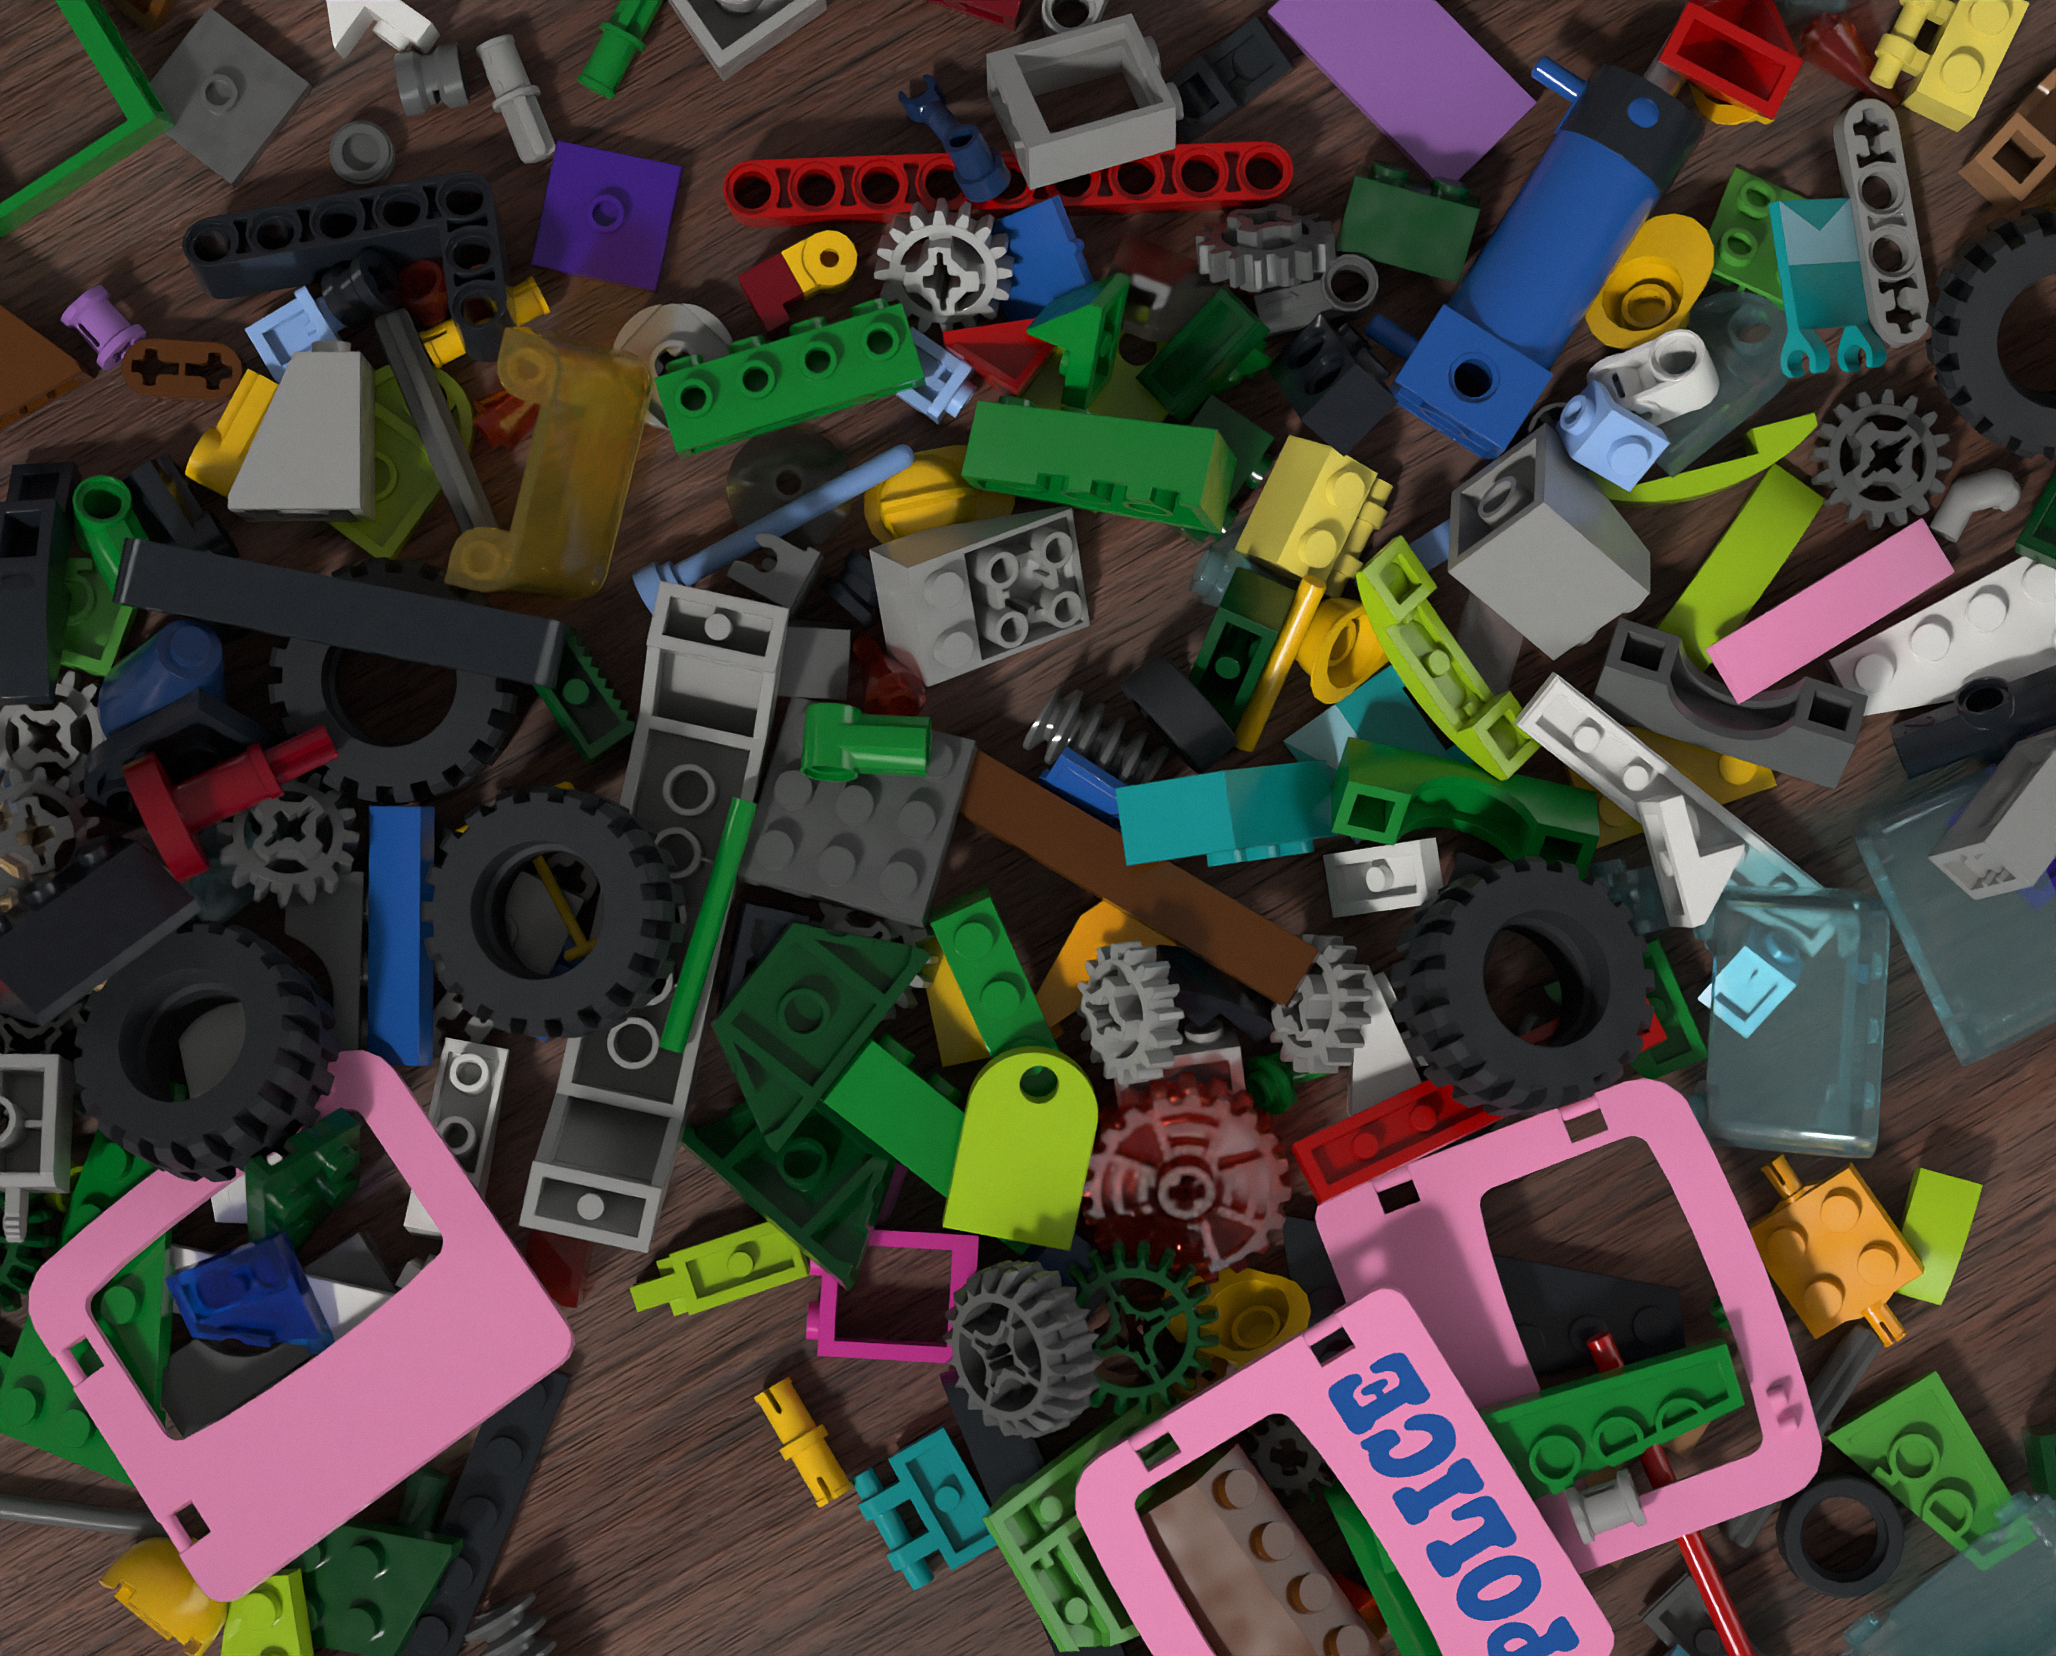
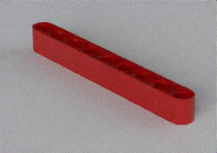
(915, 171)

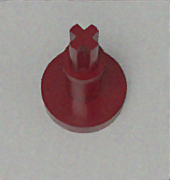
(183, 809)

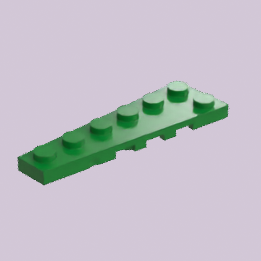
(1608, 1417)

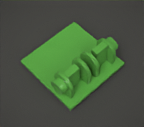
(1745, 236)

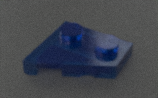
(252, 1296)

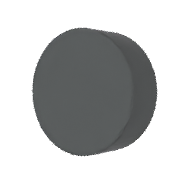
(362, 154)

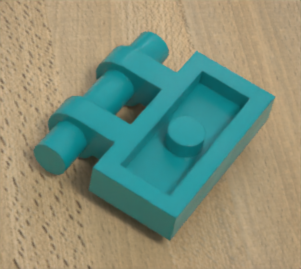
(945, 1497)

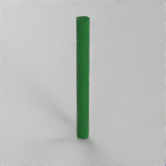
(708, 925)

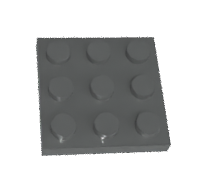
(857, 841)

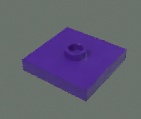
(607, 217)

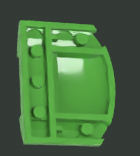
(1049, 1548)

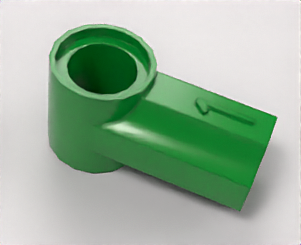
(105, 537)
(846, 742)

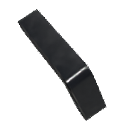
(374, 222)

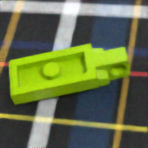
(722, 1270)

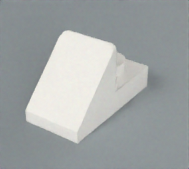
(395, 24)
(1686, 876)
(1383, 877)

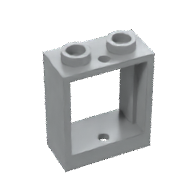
(1072, 59)
(2009, 825)

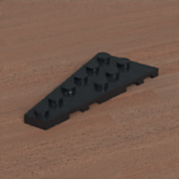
(1550, 1305)

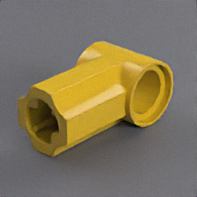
(224, 447)

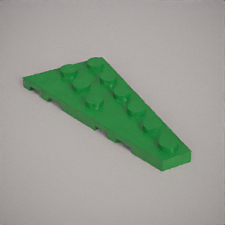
(130, 1309)

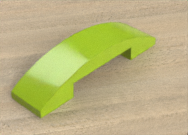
(1763, 448)
(1742, 563)
(1434, 665)

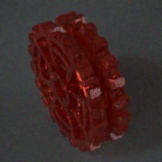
(1195, 1131)

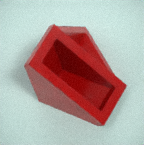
(1734, 53)
(1002, 354)

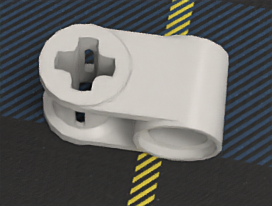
(1651, 380)

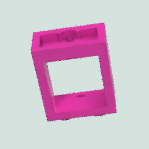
(823, 1313)

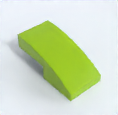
(1937, 1228)

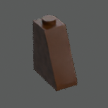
(33, 370)

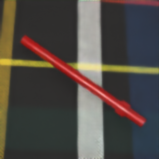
(1691, 1545)

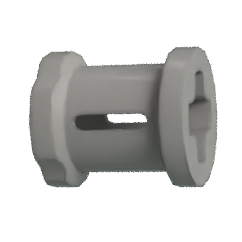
(1605, 1506)

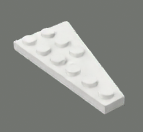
(1984, 630)

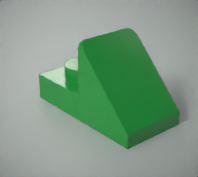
(1089, 330)

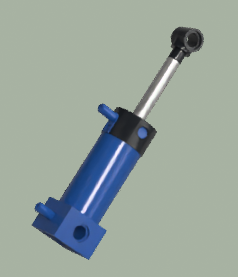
(1547, 255)

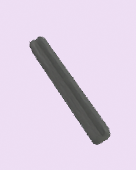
(433, 420)
(1827, 1398)

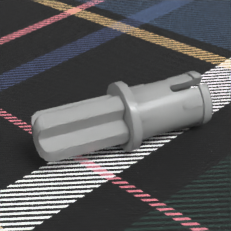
(516, 99)

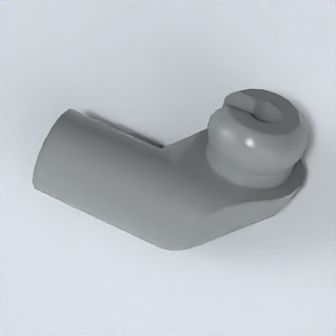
(1972, 493)

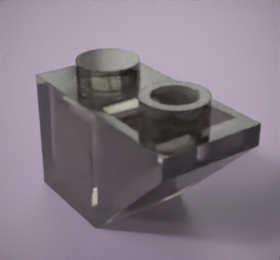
(1162, 288)

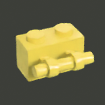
(1959, 61)
(1315, 515)

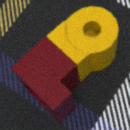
(814, 265)

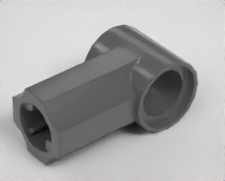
(1297, 306)

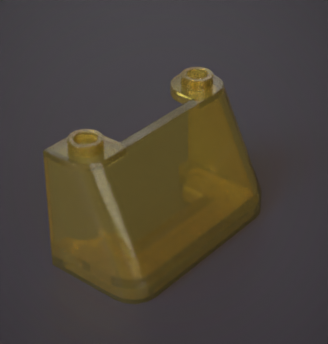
(574, 473)

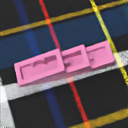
(1829, 611)

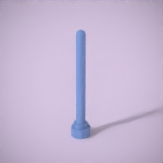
(776, 523)

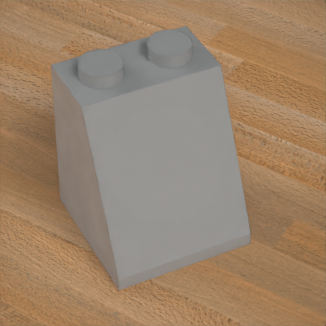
(314, 443)
(1545, 545)

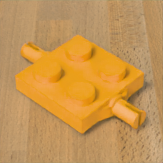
(1834, 1250)

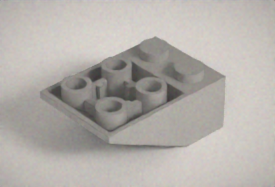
(979, 591)

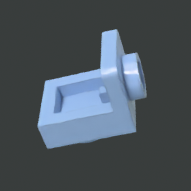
(293, 330)
(946, 380)
(1609, 437)

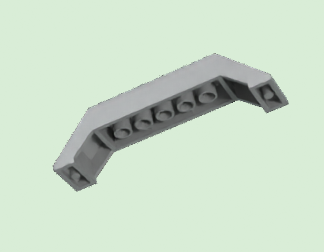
(694, 749)

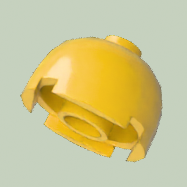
(166, 1594)

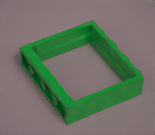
(133, 94)

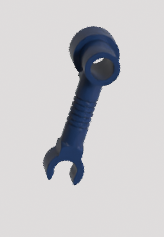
(978, 167)

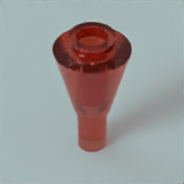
(1838, 50)
(504, 418)
(887, 684)

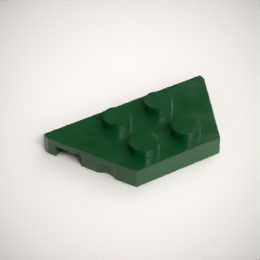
(807, 1017)
(307, 1183)
(815, 1190)
(371, 1584)

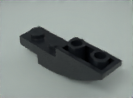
(33, 593)

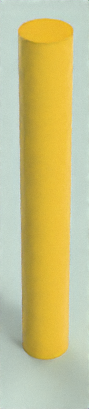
(1279, 662)

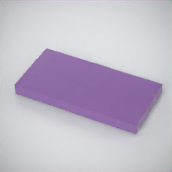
(1410, 76)

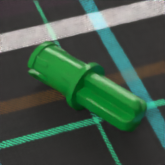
(618, 45)

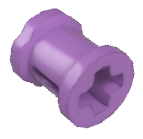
(102, 326)

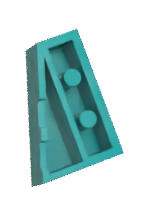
(1227, 814)

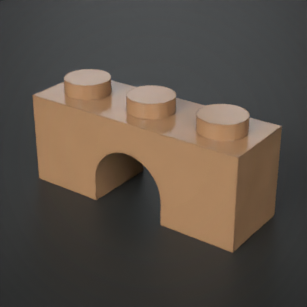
(2018, 150)

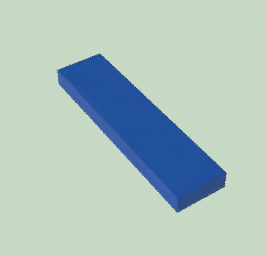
(397, 957)

